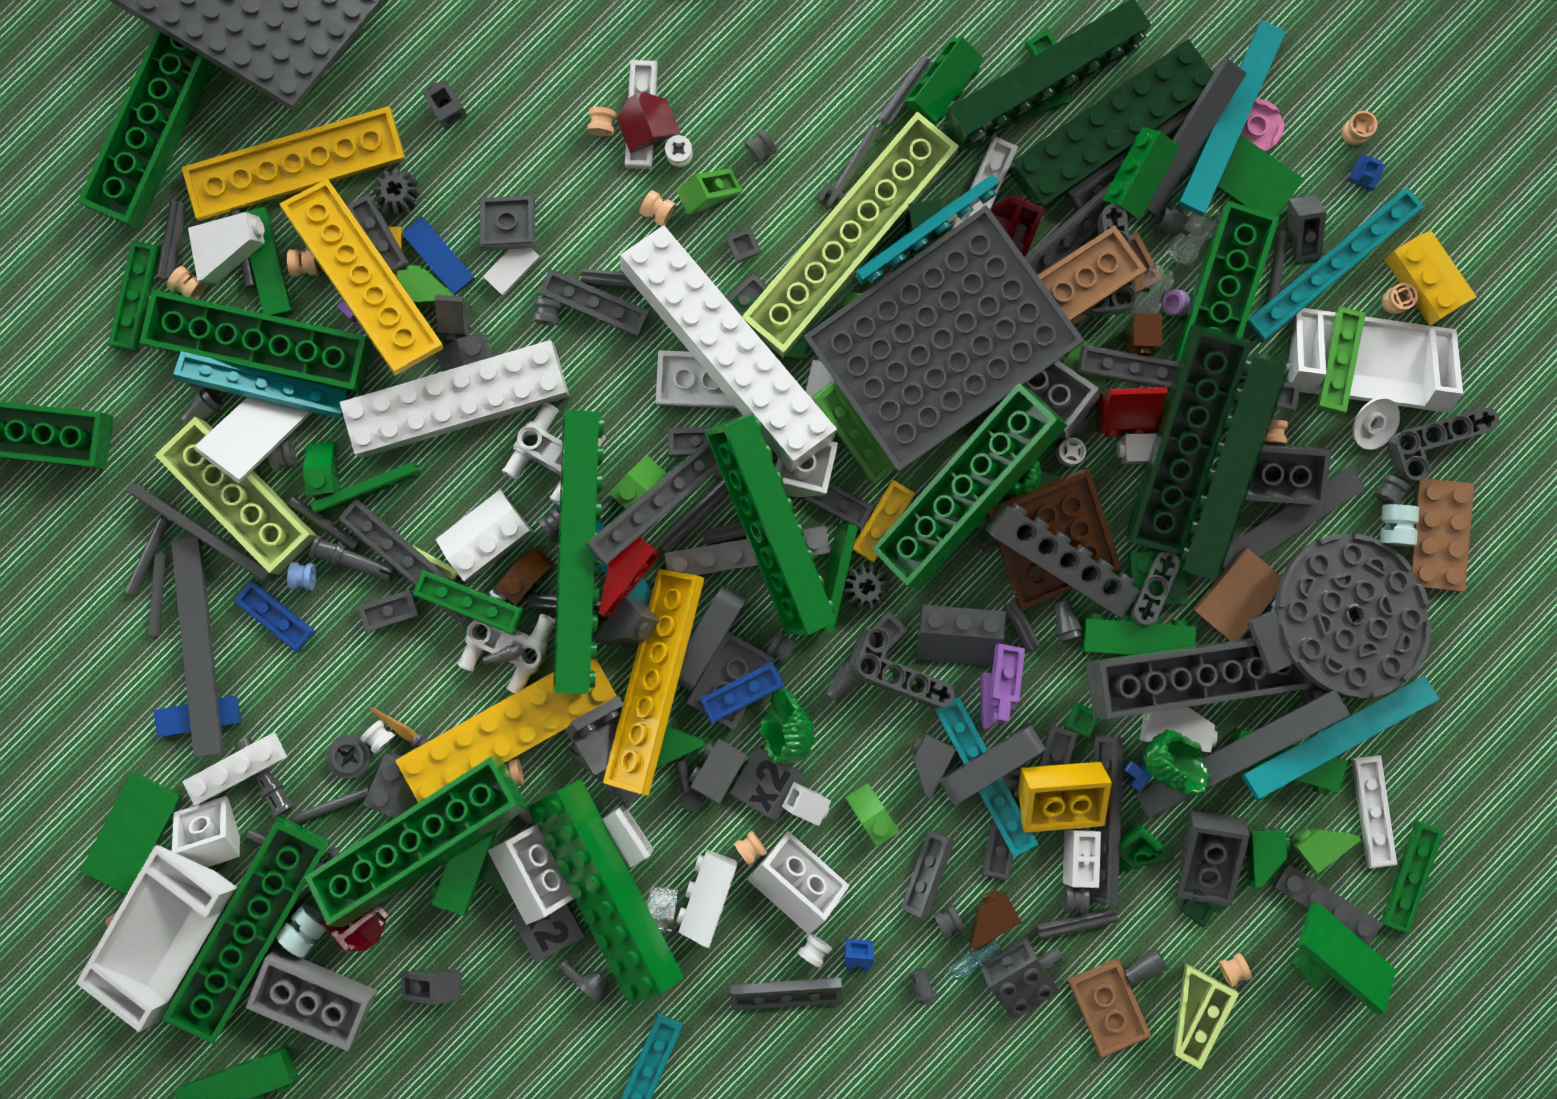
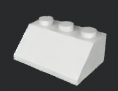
(483, 536)
(531, 874)
(798, 883)
(706, 897)

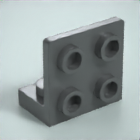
(595, 733)
(1019, 979)

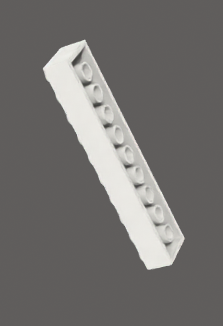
(727, 347)

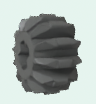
(386, 192)
(862, 579)

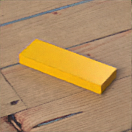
(889, 509)

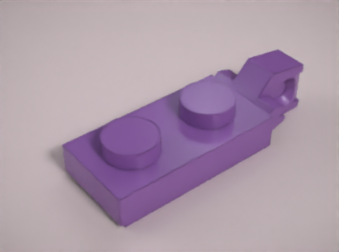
(1006, 680)

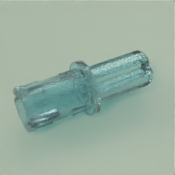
(975, 959)

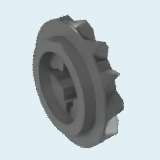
(336, 758)

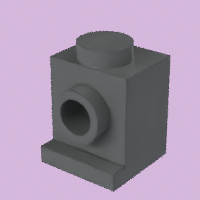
(450, 113)

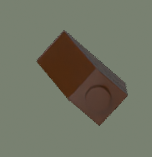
(1144, 334)
(524, 576)
(992, 918)

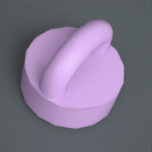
(1176, 303)

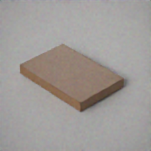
(1238, 595)
(1109, 1007)

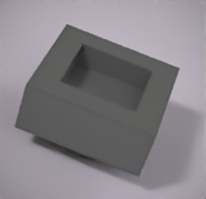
(743, 245)

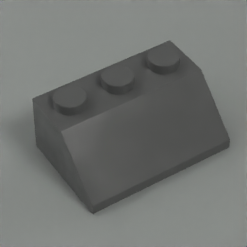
(1291, 475)
(959, 634)

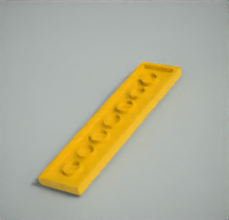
(293, 163)
(361, 277)
(653, 683)
(499, 732)

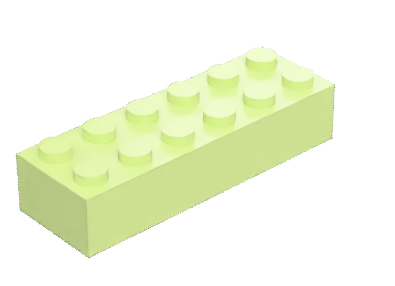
(245, 509)

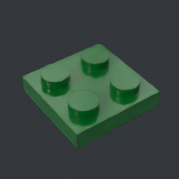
(1138, 568)

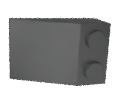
(389, 789)
(1212, 857)

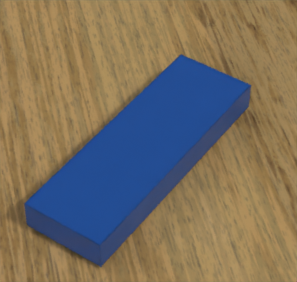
(438, 256)
(274, 616)
(741, 692)
(176, 719)

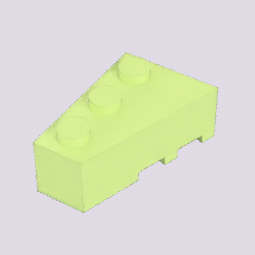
(1201, 1015)

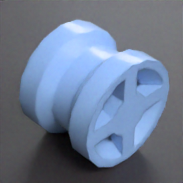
(301, 576)

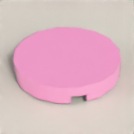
(1254, 129)

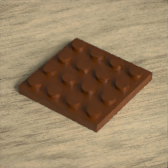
(1070, 508)

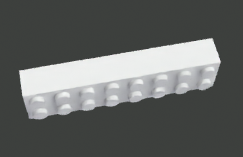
(454, 399)

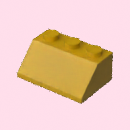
(1433, 275)
(1063, 796)

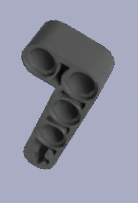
(1109, 305)
(1442, 434)
(710, 634)
(901, 675)
(992, 764)

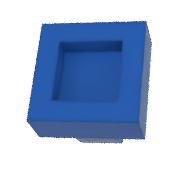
(1366, 172)
(1138, 774)
(858, 954)

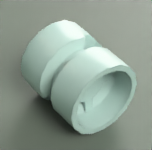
(1399, 525)
(299, 934)

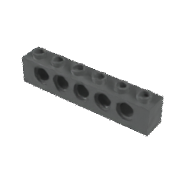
(1115, 598)

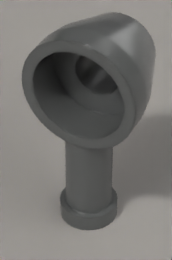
(591, 984)

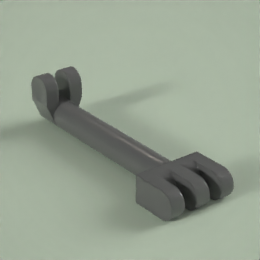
(871, 134)

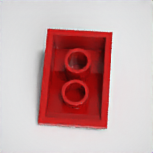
(1129, 410)
(626, 572)

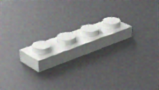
(234, 769)

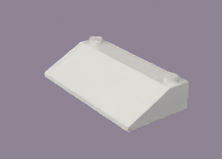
(1394, 361)
(155, 937)

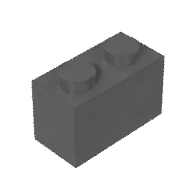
(717, 772)

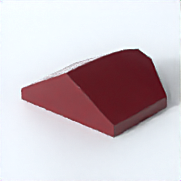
(646, 121)
(1019, 220)
(360, 933)

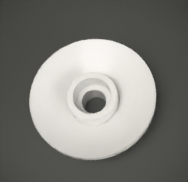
(1376, 423)

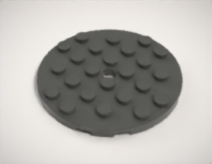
(1315, 622)

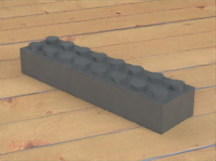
(1185, 678)

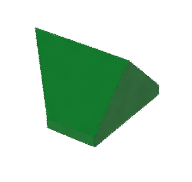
(1140, 849)

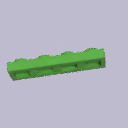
(1341, 360)
(853, 432)

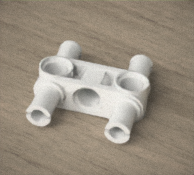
(546, 450)
(498, 639)

